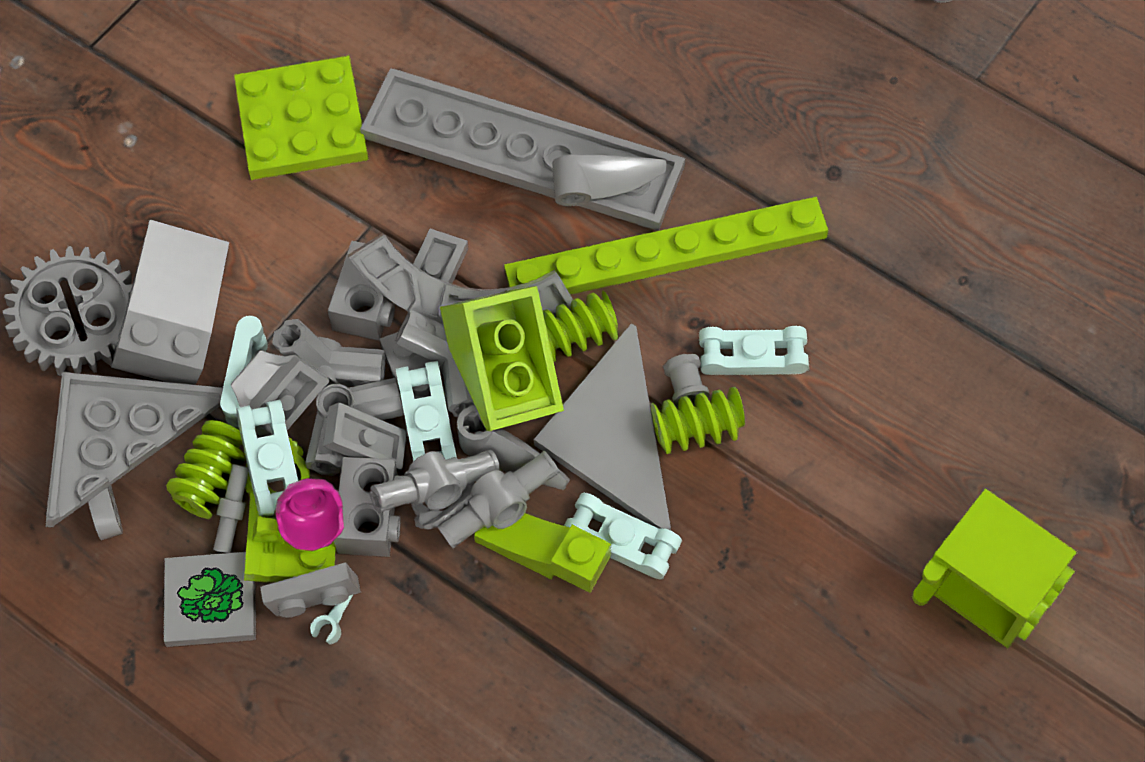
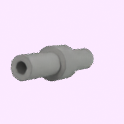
(231, 509)

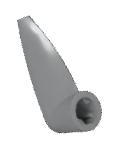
(590, 177)
(509, 449)

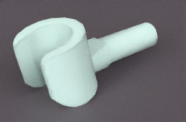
(333, 618)

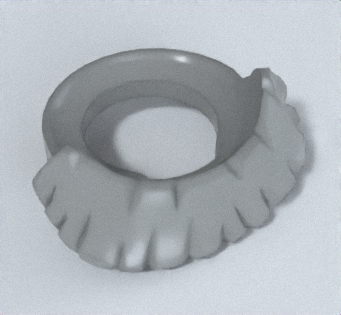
(430, 519)

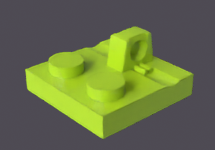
(274, 559)

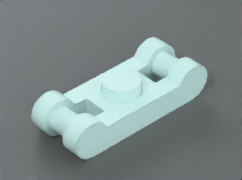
(246, 344)
(753, 351)
(425, 416)
(269, 456)
(627, 536)

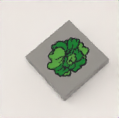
(208, 600)

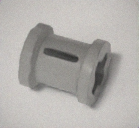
(685, 377)

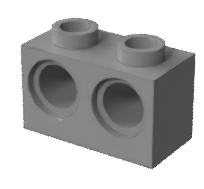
(352, 293)
(359, 508)

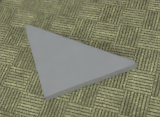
(111, 428)
(610, 434)

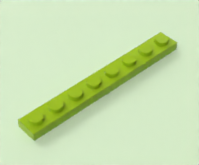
(677, 247)

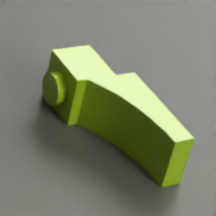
(550, 549)

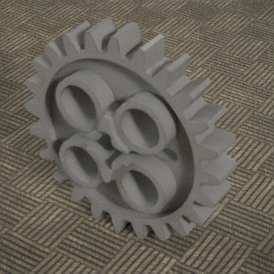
(36, 322)

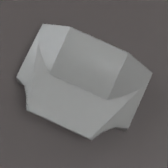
(278, 378)

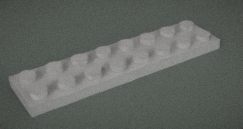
(507, 143)

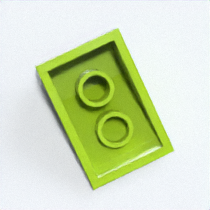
(504, 356)

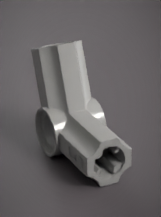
(430, 341)
(339, 364)
(376, 399)

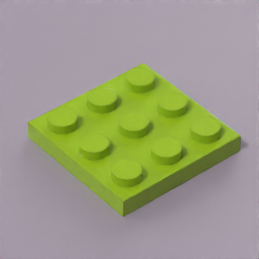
(300, 117)

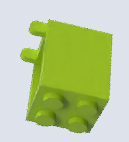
(997, 570)

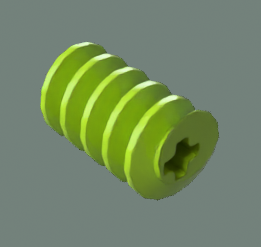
(580, 323)
(698, 420)
(205, 467)

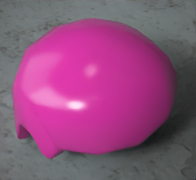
(310, 514)

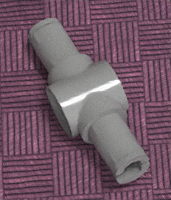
(433, 481)
(498, 499)

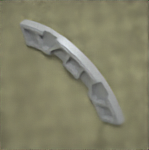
(416, 290)

